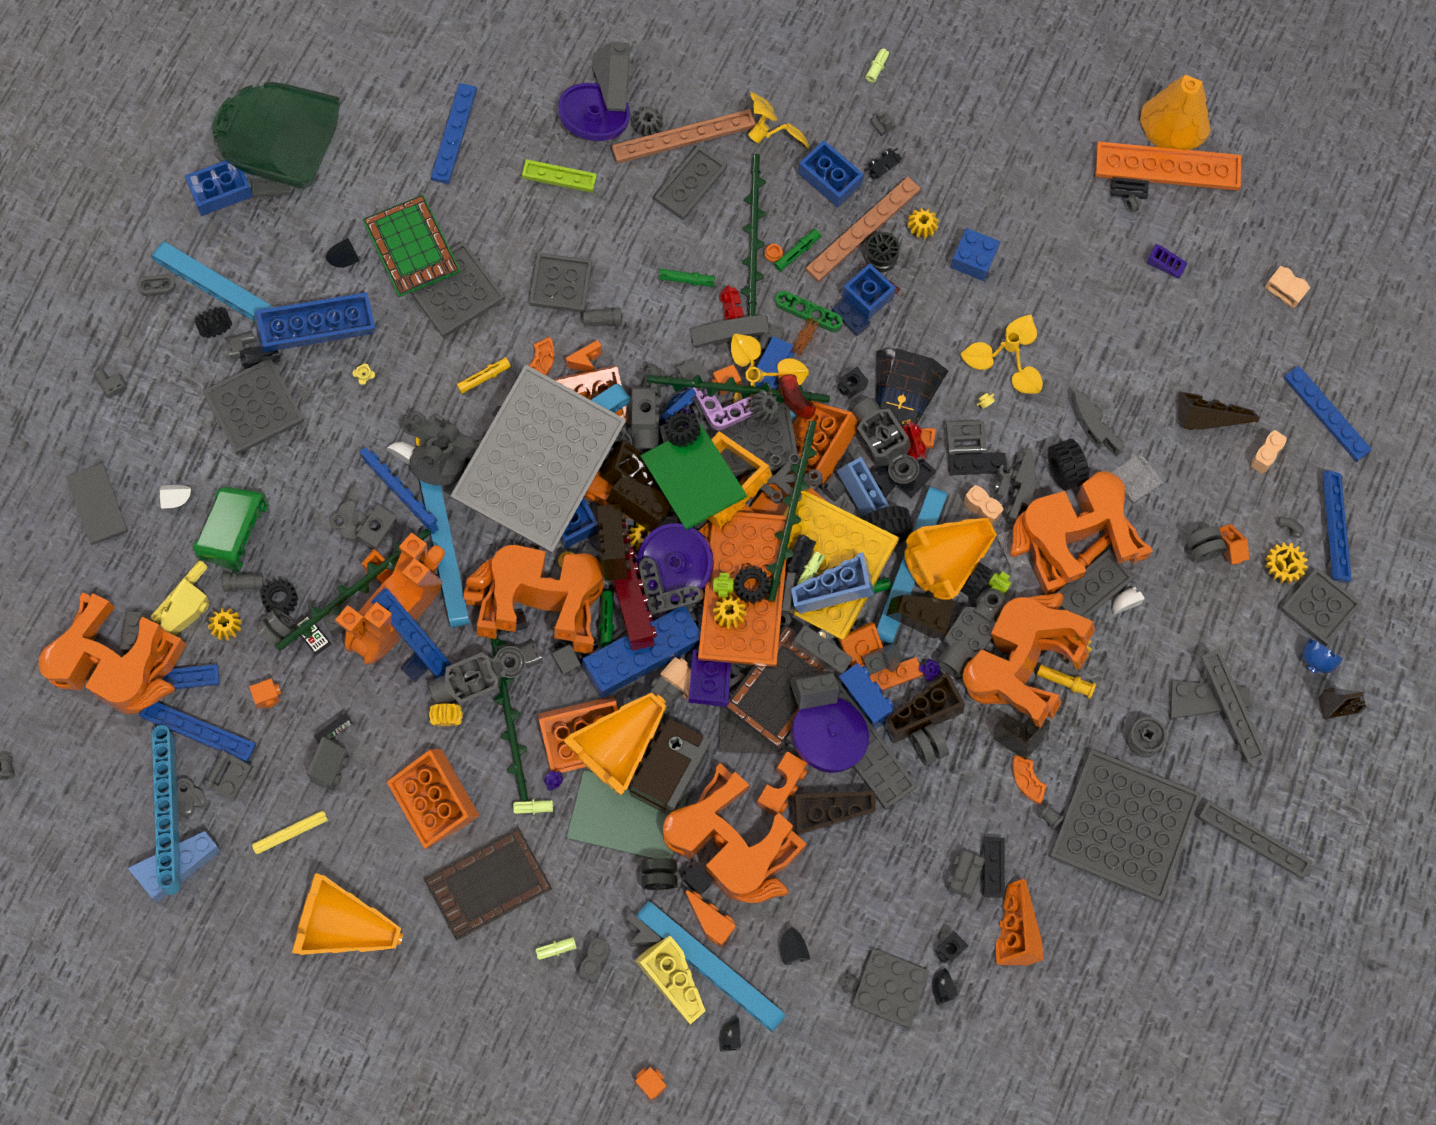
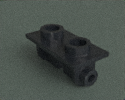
(889, 159)
(254, 355)
(802, 552)

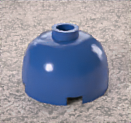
(1320, 658)

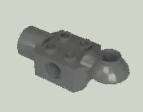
(646, 413)
(886, 440)
(971, 632)
(476, 676)

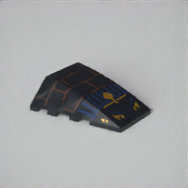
(906, 383)

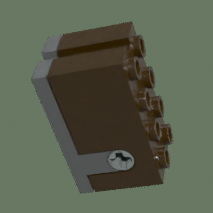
(669, 767)

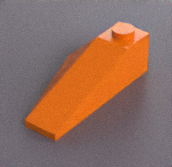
(1019, 936)

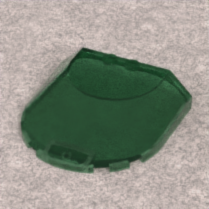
(277, 131)

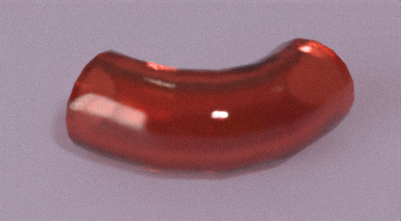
(794, 397)

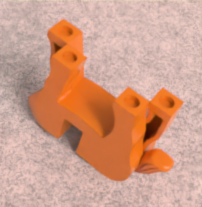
(1052, 524)
(519, 577)
(413, 586)
(1022, 632)
(120, 682)
(737, 869)

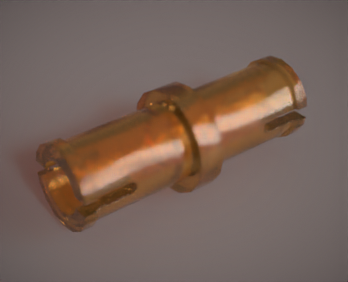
(805, 336)

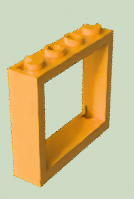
(751, 486)

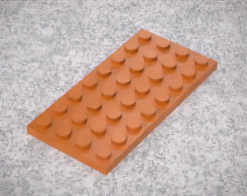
(742, 543)

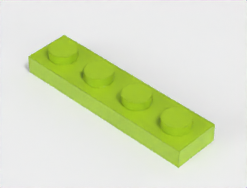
(559, 176)

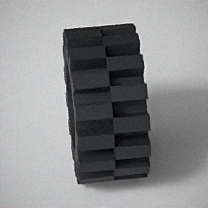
(213, 322)
(679, 420)
(976, 580)
(285, 587)
(752, 596)

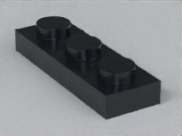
(976, 463)
(994, 867)

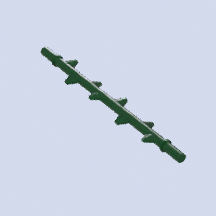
(752, 229)
(729, 386)
(792, 519)
(345, 593)
(510, 734)

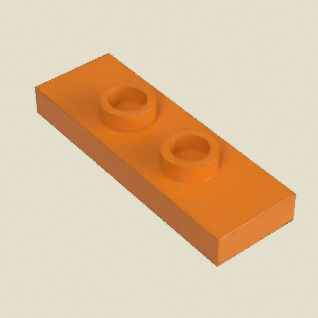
(903, 673)

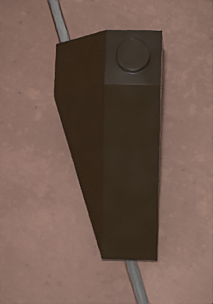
(1203, 414)
(627, 463)

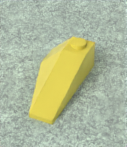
(186, 607)
(667, 969)

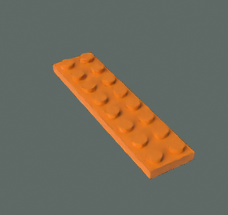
(1168, 165)

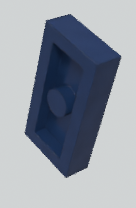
(851, 317)

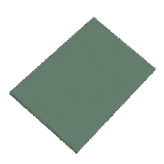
(617, 821)

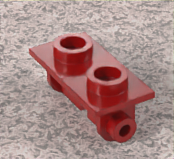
(731, 298)
(917, 445)

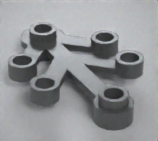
(781, 478)

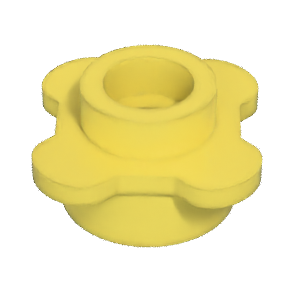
(364, 368)
(986, 400)

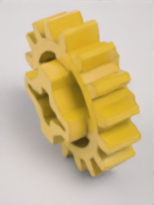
(1278, 564)

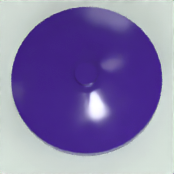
(586, 115)
(682, 558)
(830, 736)

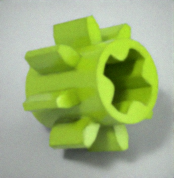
(1000, 582)
(723, 585)

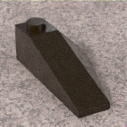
(1341, 702)

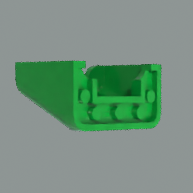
(230, 527)

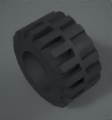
(1068, 464)
(893, 520)

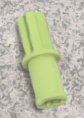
(877, 65)
(811, 568)
(533, 807)
(555, 948)

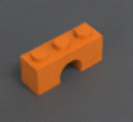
(774, 799)

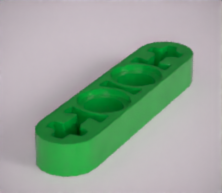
(809, 309)

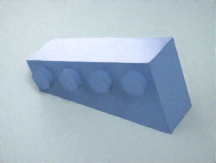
(835, 586)
(193, 855)

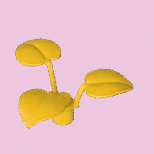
(763, 107)
(1018, 332)
(747, 349)

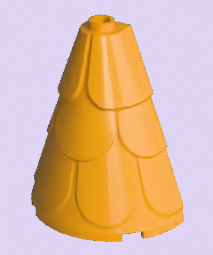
(1177, 115)
(947, 554)
(618, 741)
(341, 923)

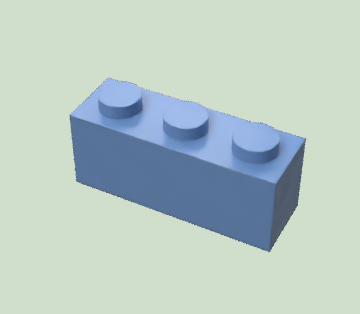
(862, 487)

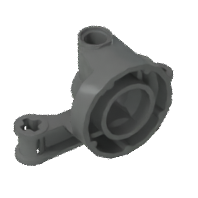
(441, 450)

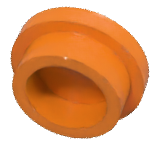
(773, 252)

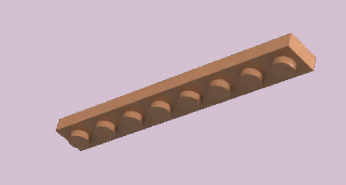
(683, 136)
(862, 229)

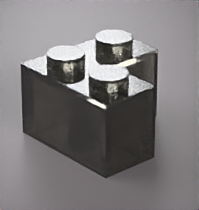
(1020, 737)

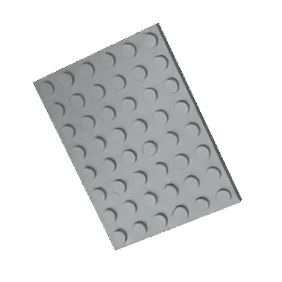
(538, 458)

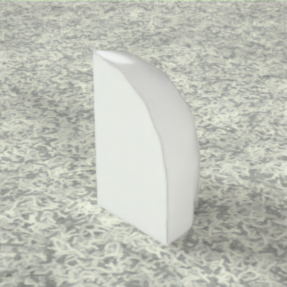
(402, 451)
(173, 495)
(1127, 600)

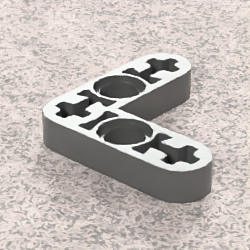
(664, 597)

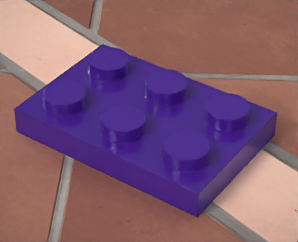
(709, 682)

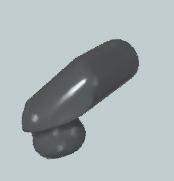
(1293, 524)

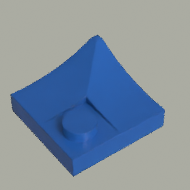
(679, 400)

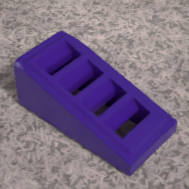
(1164, 253)

